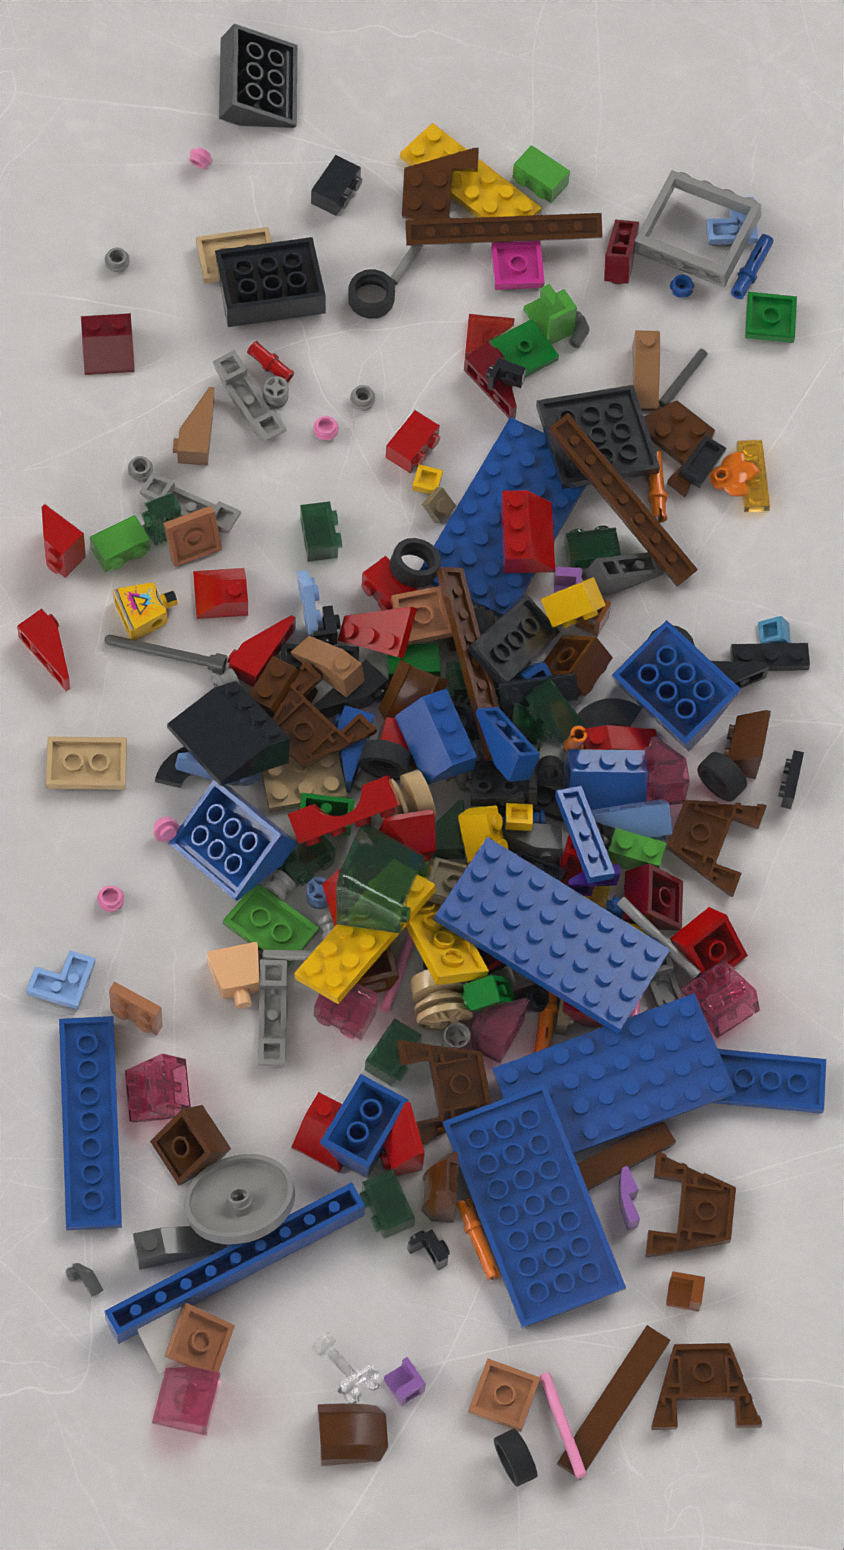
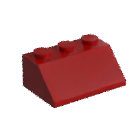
(527, 533)

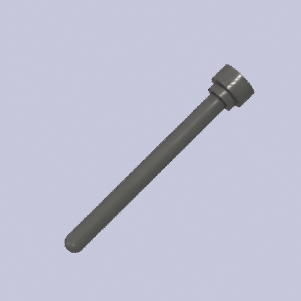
(216, 662)

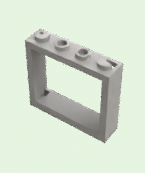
(684, 260)

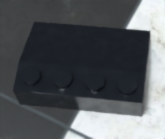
(257, 79)
(270, 282)
(231, 734)

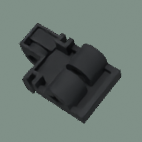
(492, 788)

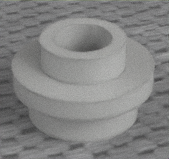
(117, 254)
(362, 391)
(140, 462)

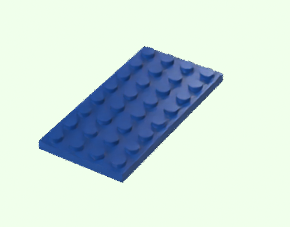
(474, 531)
(552, 935)
(626, 1080)
(534, 1206)

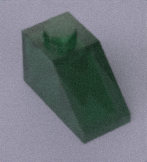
(528, 725)
(448, 834)

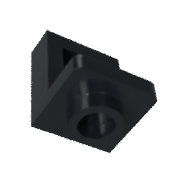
(331, 624)
(436, 1249)

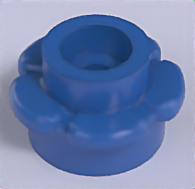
(684, 281)
(613, 908)

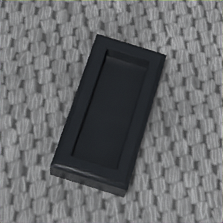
(702, 461)

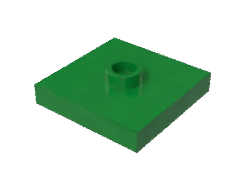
(770, 317)
(526, 347)

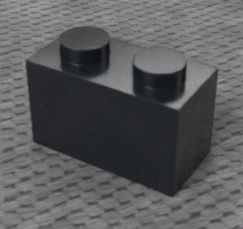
(336, 185)

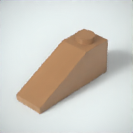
(646, 368)
(195, 433)
(332, 663)

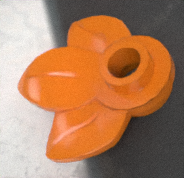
(736, 474)

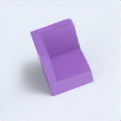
(566, 577)
(405, 1382)

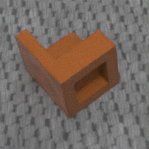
(595, 624)
(685, 1291)

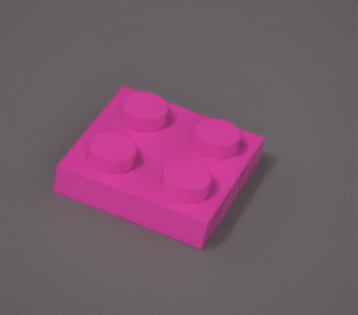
(517, 265)

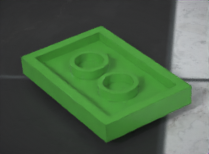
(270, 922)

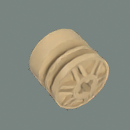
(413, 794)
(438, 1004)

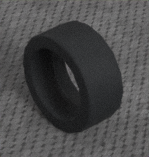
(370, 277)
(418, 548)
(384, 758)
(722, 776)
(515, 1457)

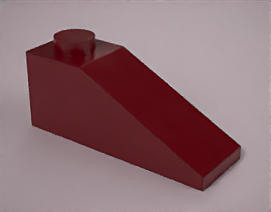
(621, 252)
(476, 367)

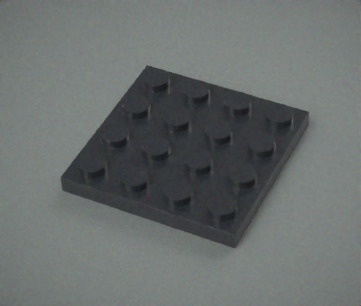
(611, 422)

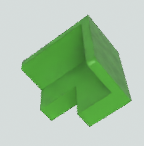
(553, 313)

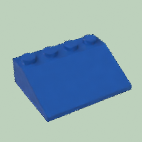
(676, 685)
(231, 841)

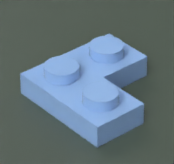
(725, 230)
(309, 594)
(66, 987)

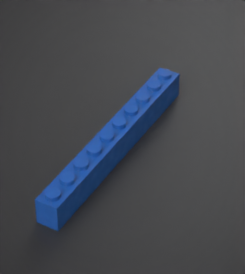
(235, 1262)

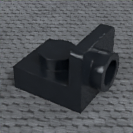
(507, 372)

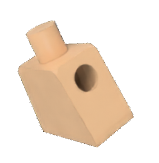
(236, 972)

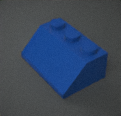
(436, 737)
(607, 776)
(363, 1125)

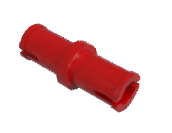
(270, 361)

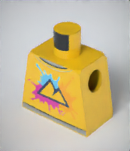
(143, 608)

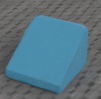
(774, 630)

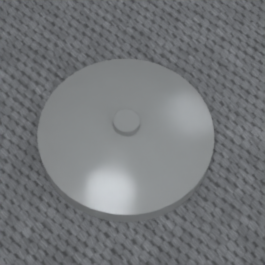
(239, 1199)

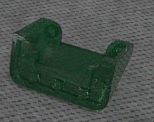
(377, 881)

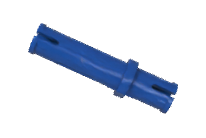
(748, 274)

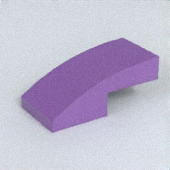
(627, 1192)

